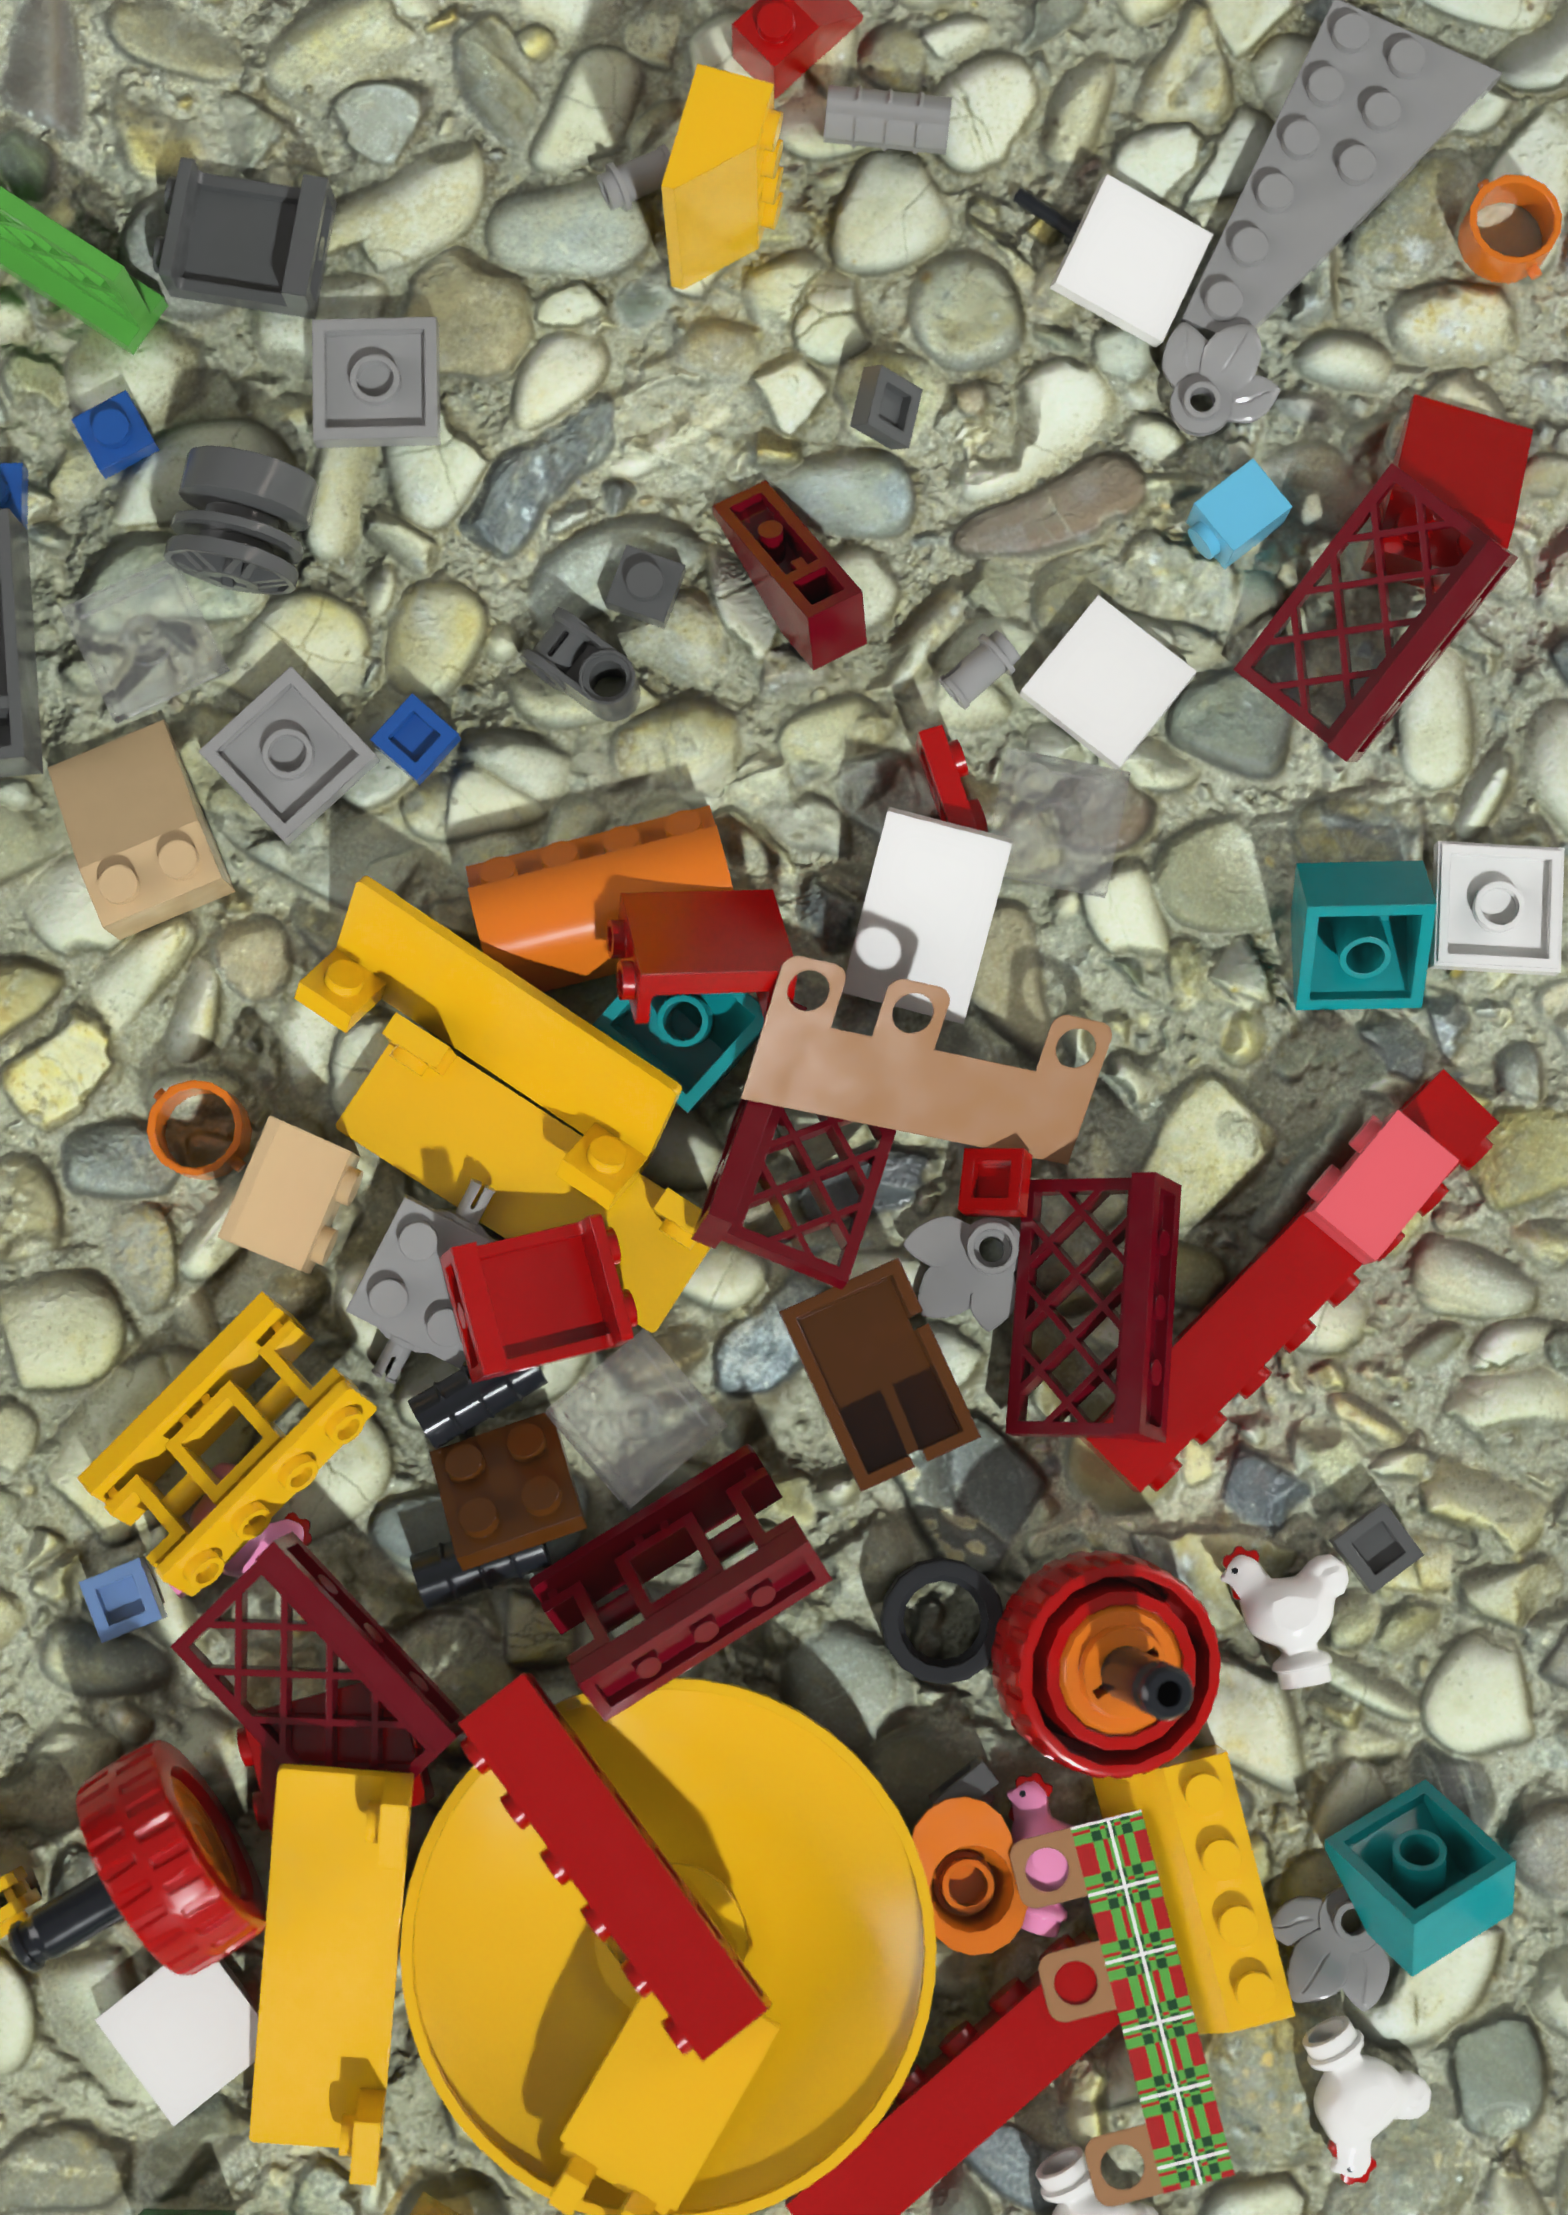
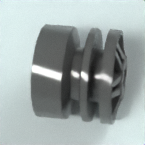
(241, 520)

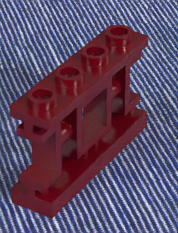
(698, 1614)

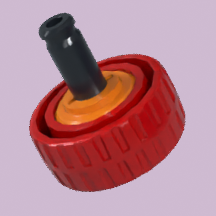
(1106, 1663)
(161, 1863)

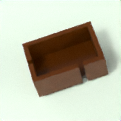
(877, 1376)

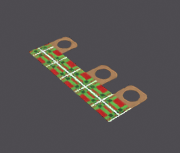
(1146, 1984)

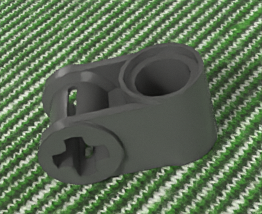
(574, 661)

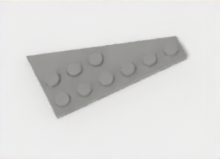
(1342, 143)

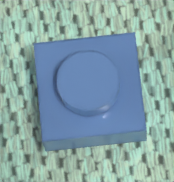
(123, 1599)

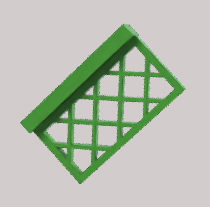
(75, 275)

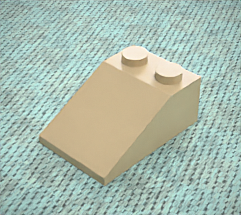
(138, 831)

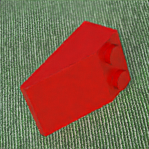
(1468, 464)

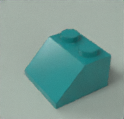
(1361, 934)
(689, 1037)
(1422, 1876)

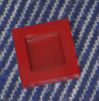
(995, 1182)

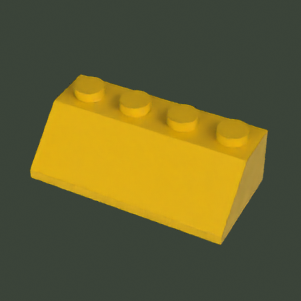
(721, 174)
(1208, 1887)

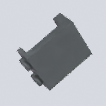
(245, 241)

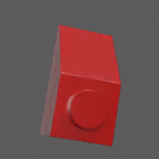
(787, 37)

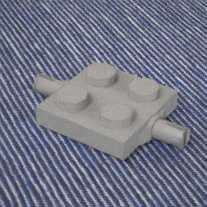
(406, 1284)

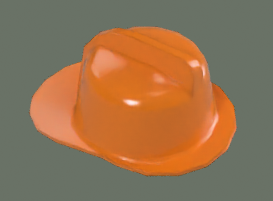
(969, 1875)

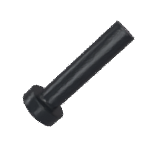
(1047, 214)

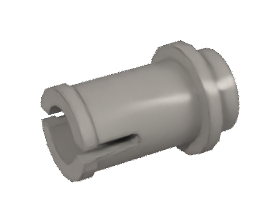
(634, 178)
(980, 668)

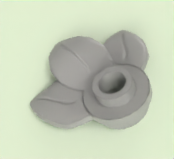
(1221, 370)
(959, 1274)
(1326, 1955)

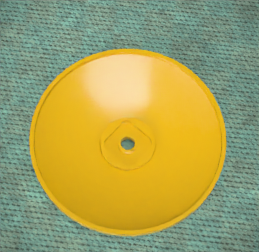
(790, 1862)

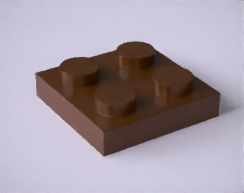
(507, 1490)

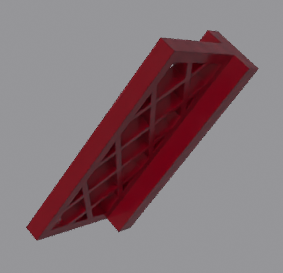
(1416, 649)
(744, 1166)
(1144, 1315)
(348, 1634)

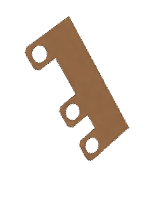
(910, 1087)

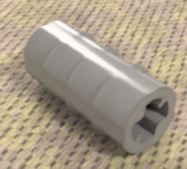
(887, 119)

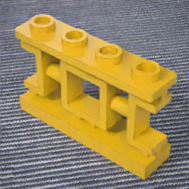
(196, 1413)

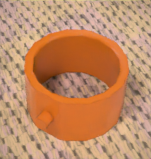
(1526, 194)
(163, 1109)

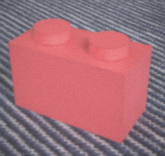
(1379, 1186)

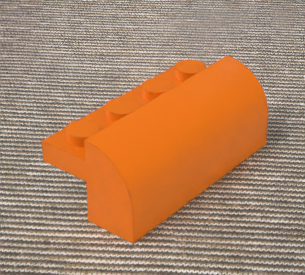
(552, 905)

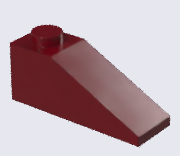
(794, 574)

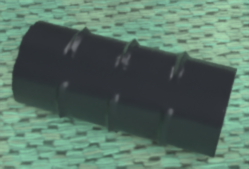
(459, 1405)
(444, 1581)

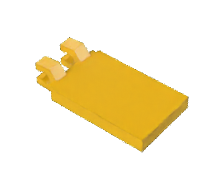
(654, 2112)

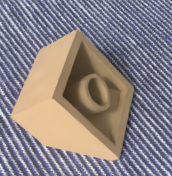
(292, 1196)

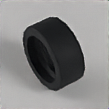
(893, 1611)

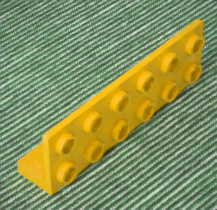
(504, 1026)
(455, 1123)
(331, 1961)

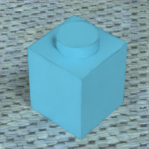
(1237, 515)

